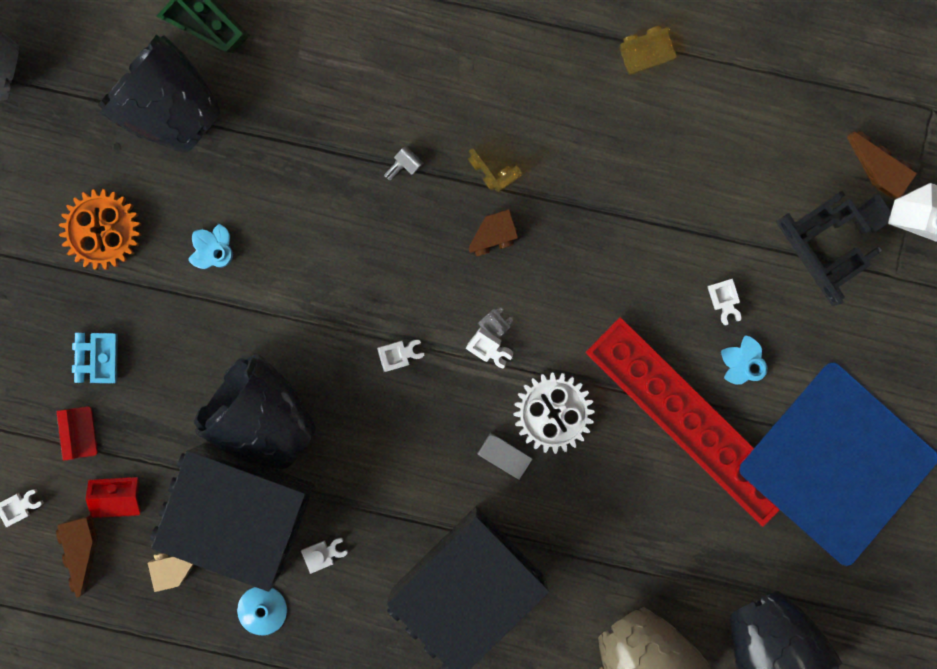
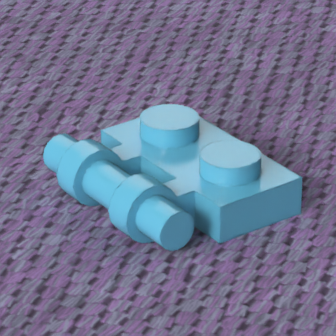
(102, 357)

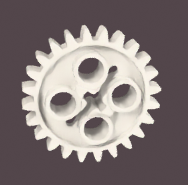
(534, 425)

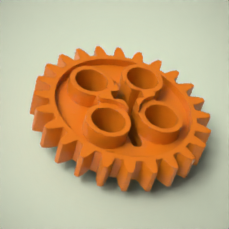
(78, 233)

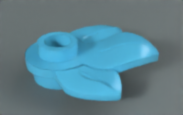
(208, 245)
(741, 359)

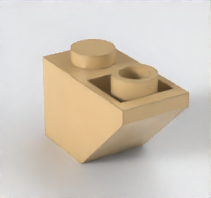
(168, 571)

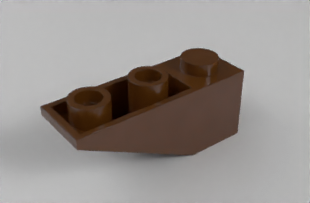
(882, 169)
(79, 546)

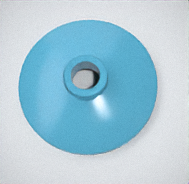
(271, 602)

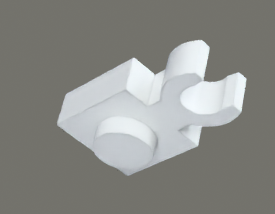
(724, 296)
(487, 345)
(396, 355)
(16, 508)
(320, 556)

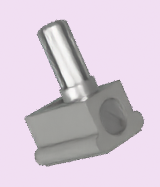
(405, 159)

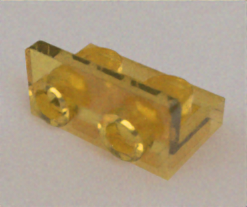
(647, 50)

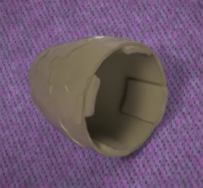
(647, 642)

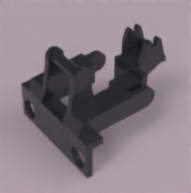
(867, 217)

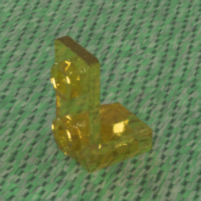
(506, 175)

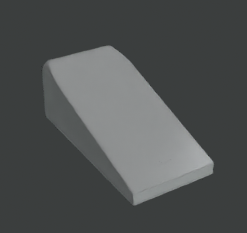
(504, 456)

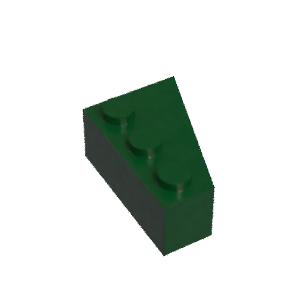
(206, 21)

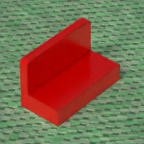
(77, 433)
(113, 497)

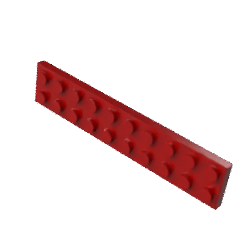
(680, 413)

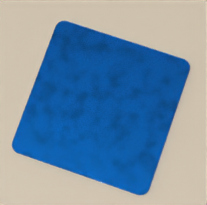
(838, 464)

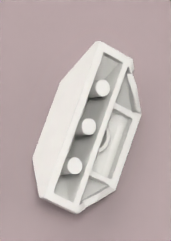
(917, 212)

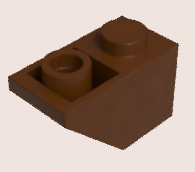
(494, 231)

